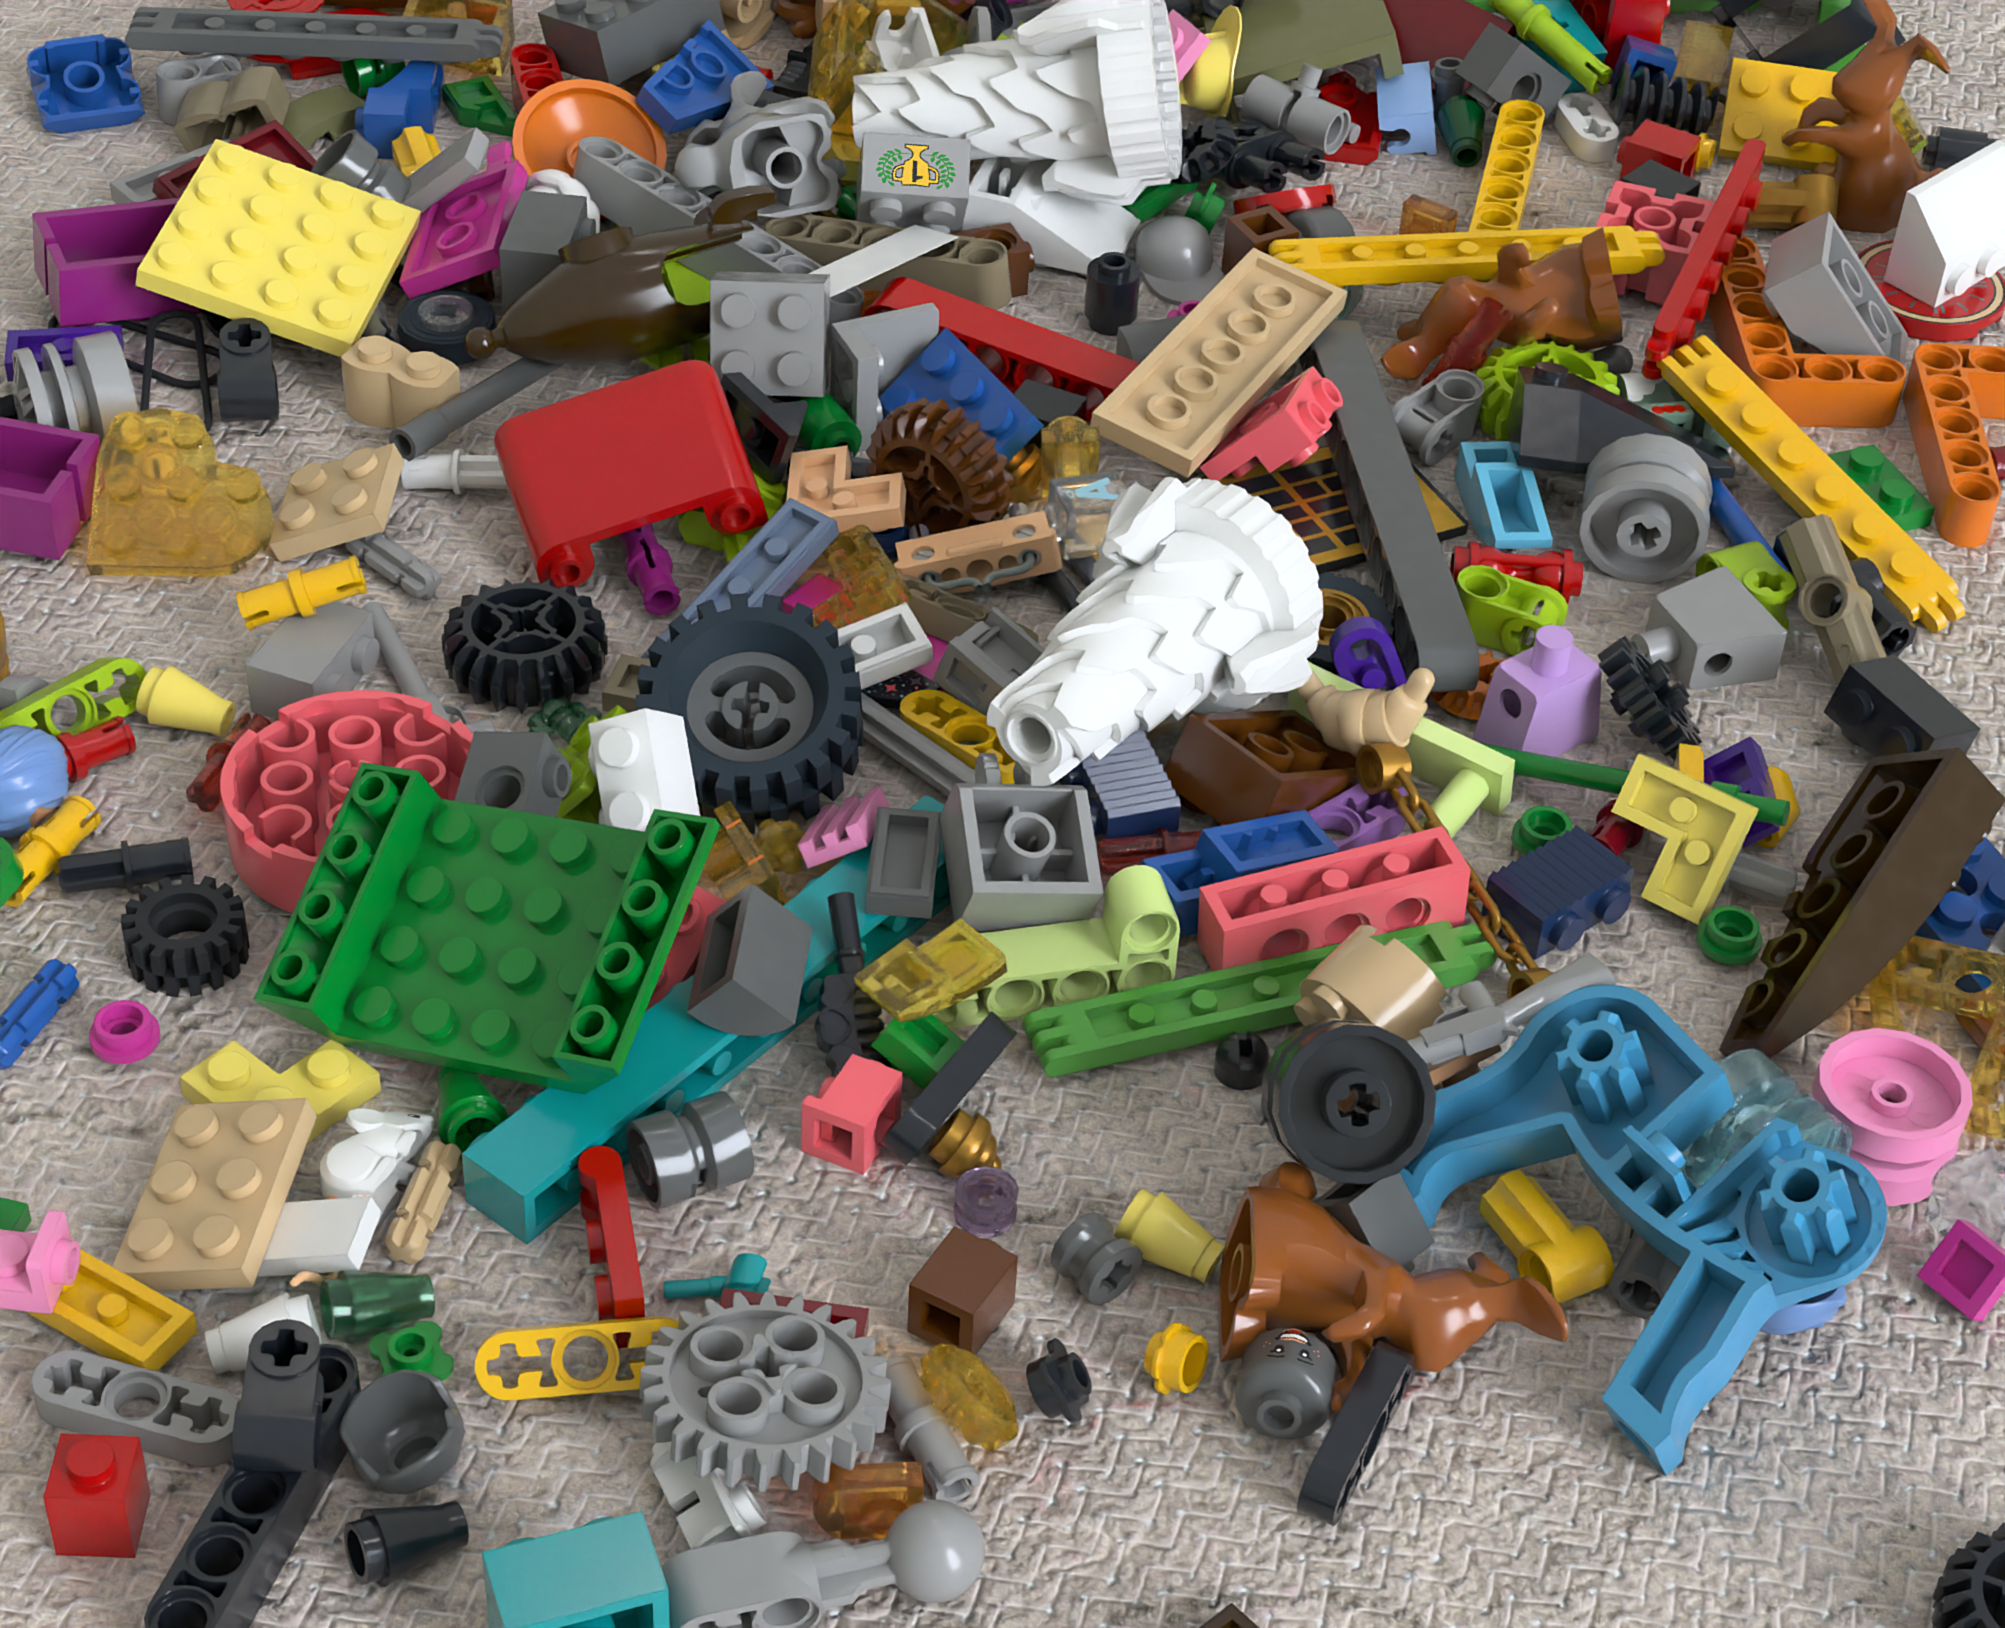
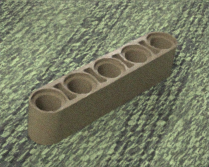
(963, 267)

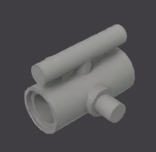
(1300, 110)

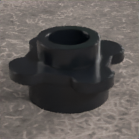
(1059, 1382)

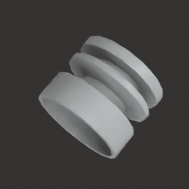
(77, 395)

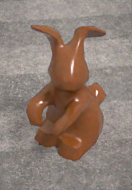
(1871, 155)
(1557, 298)
(1303, 1270)

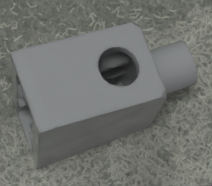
(1713, 633)

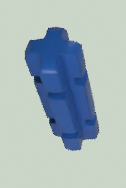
(34, 1008)

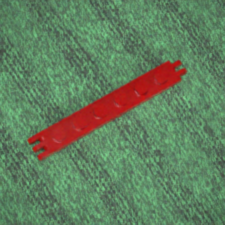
(1706, 260)

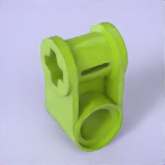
(1757, 572)
(1504, 607)

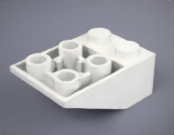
(1060, 228)

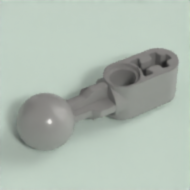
(784, 1582)

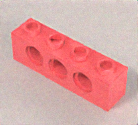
(1327, 897)

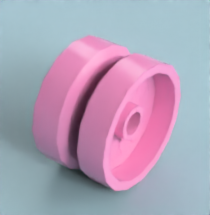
(1901, 1103)

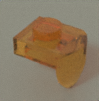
(866, 1498)

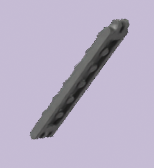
(313, 34)

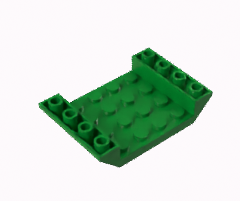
(484, 932)

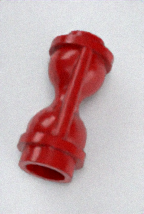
(1545, 568)

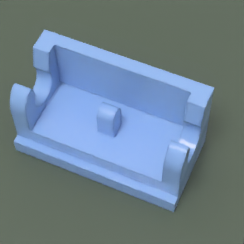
(1408, 105)

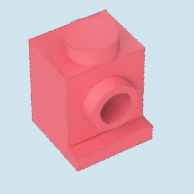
(852, 1114)

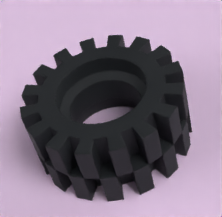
(190, 960)

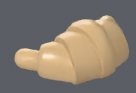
(1367, 714)

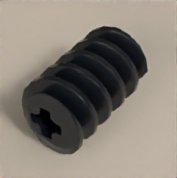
(1662, 102)

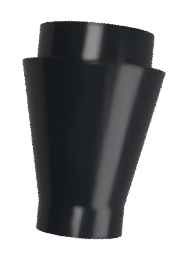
(402, 1539)

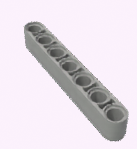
(651, 200)

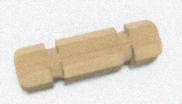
(423, 1202)

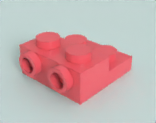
(1278, 428)

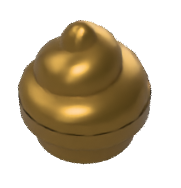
(964, 1144)

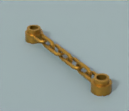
(1384, 769)

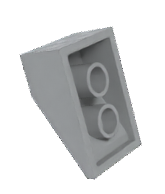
(1828, 293)

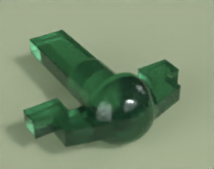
(561, 718)

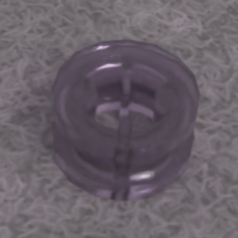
(985, 1183)

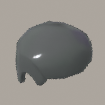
(403, 1431)

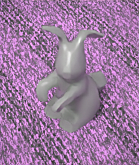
(765, 147)

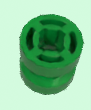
(366, 73)

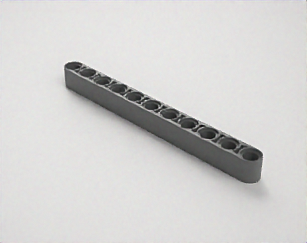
(1392, 515)

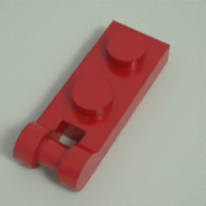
(610, 1237)

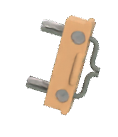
(982, 553)

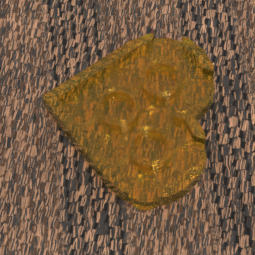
(170, 503)

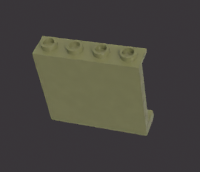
(1323, 33)

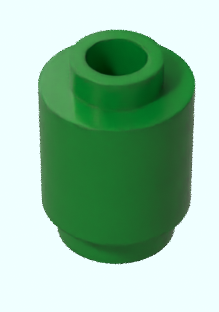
(827, 425)

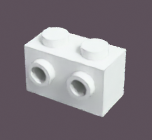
(641, 767)

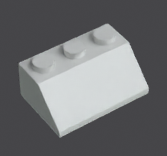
(1951, 229)

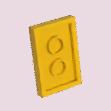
(1766, 103)

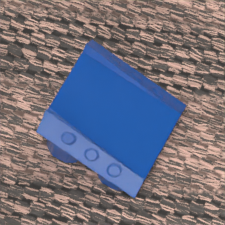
(84, 84)

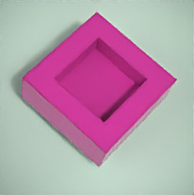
(1967, 1270)

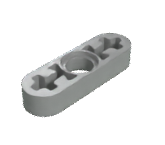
(118, 1382)

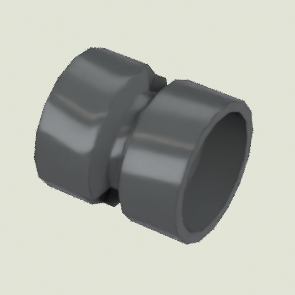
(355, 163)
(697, 1147)

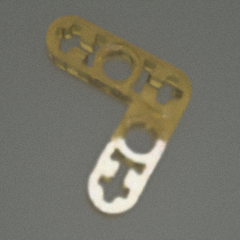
(866, 576)

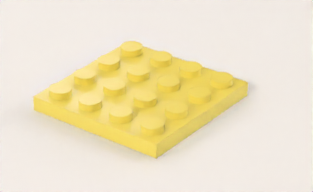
(279, 248)

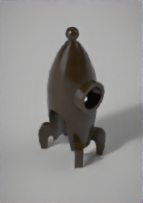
(610, 292)

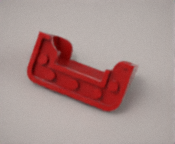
(625, 463)

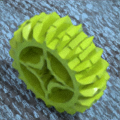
(1501, 371)

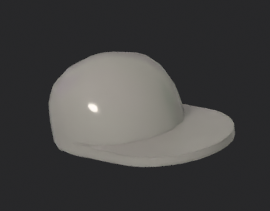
(1177, 259)

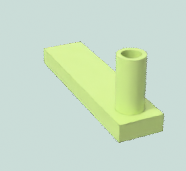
(1456, 764)

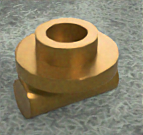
(1027, 473)

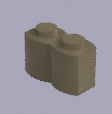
(231, 108)

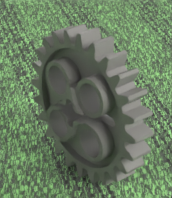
(764, 1391)

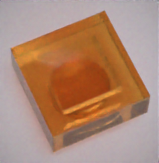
(1426, 217)

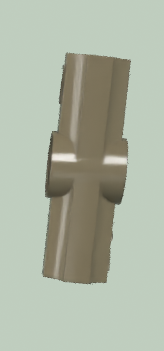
(1821, 575)

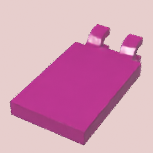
(465, 227)

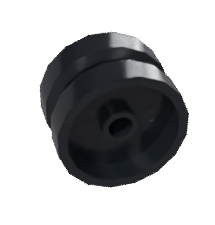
(1390, 1105)

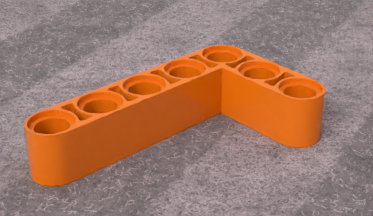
(1806, 387)
(1944, 405)

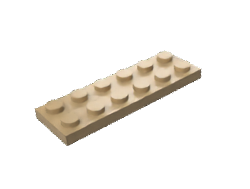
(1218, 362)

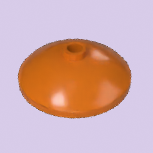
(570, 110)

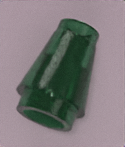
(373, 1303)

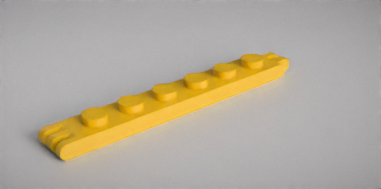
(1441, 256)
(1810, 480)

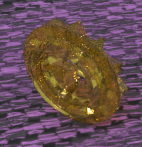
(970, 1396)

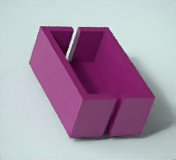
(92, 260)
(44, 486)

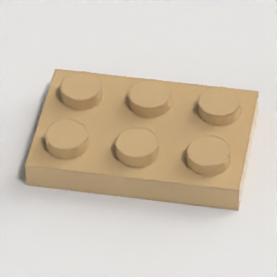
(216, 1194)

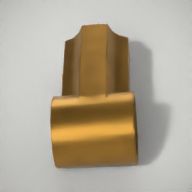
(1796, 202)

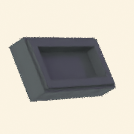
(903, 863)

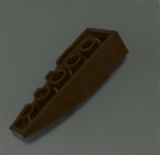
(1868, 890)

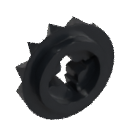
(1206, 150)

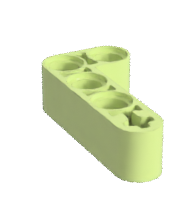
(1082, 958)

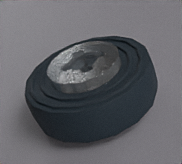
(441, 321)

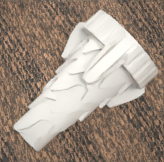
(1070, 86)
(1189, 609)

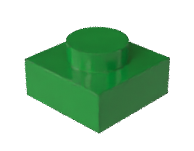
(918, 1047)

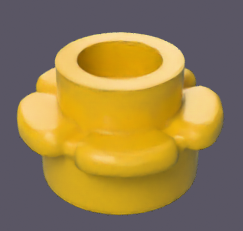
(1176, 1359)

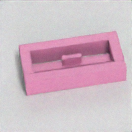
(852, 821)

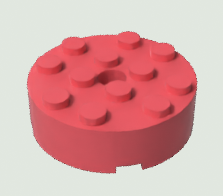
(295, 774)

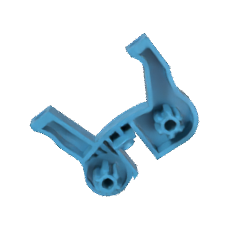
(1627, 1096)

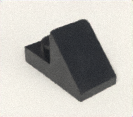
(764, 426)

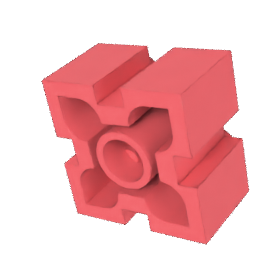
(1675, 223)

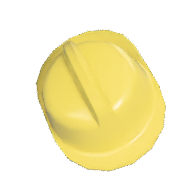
(1210, 79)

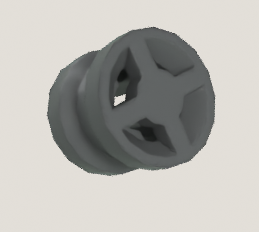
(1096, 1258)

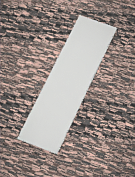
(882, 257)

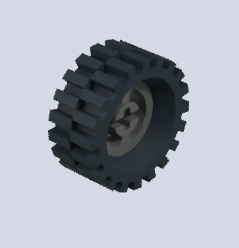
(797, 744)

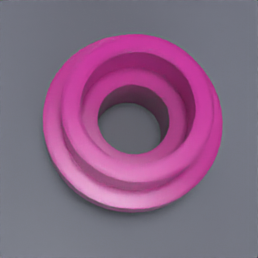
(124, 1032)

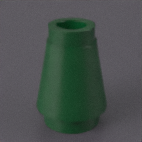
(1462, 128)

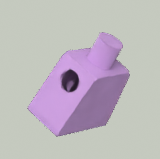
(1543, 697)

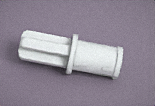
(453, 472)

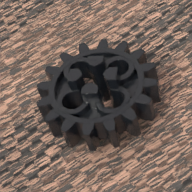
(1649, 698)

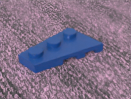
(695, 82)

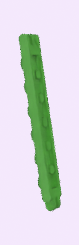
(1220, 1002)

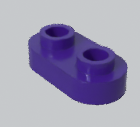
(1372, 664)

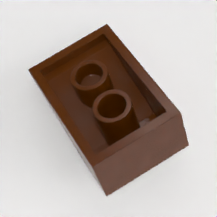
(1256, 765)

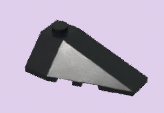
(1566, 420)

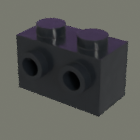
(1896, 711)

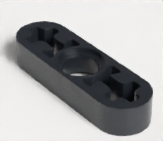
(948, 1088)
(1356, 1433)

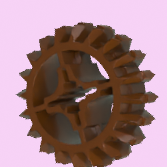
(946, 466)

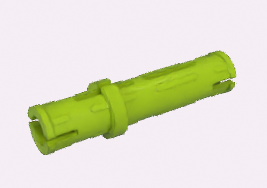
(1536, 24)

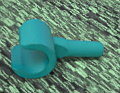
(743, 1275)

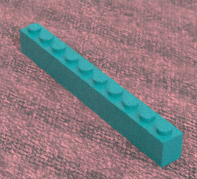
(528, 1164)

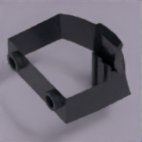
(1816, 47)

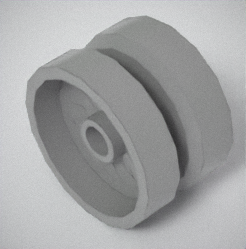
(1646, 508)

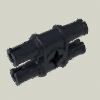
(1266, 156)

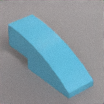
(1501, 497)

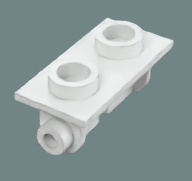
(722, 1510)

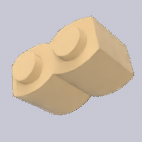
(391, 385)

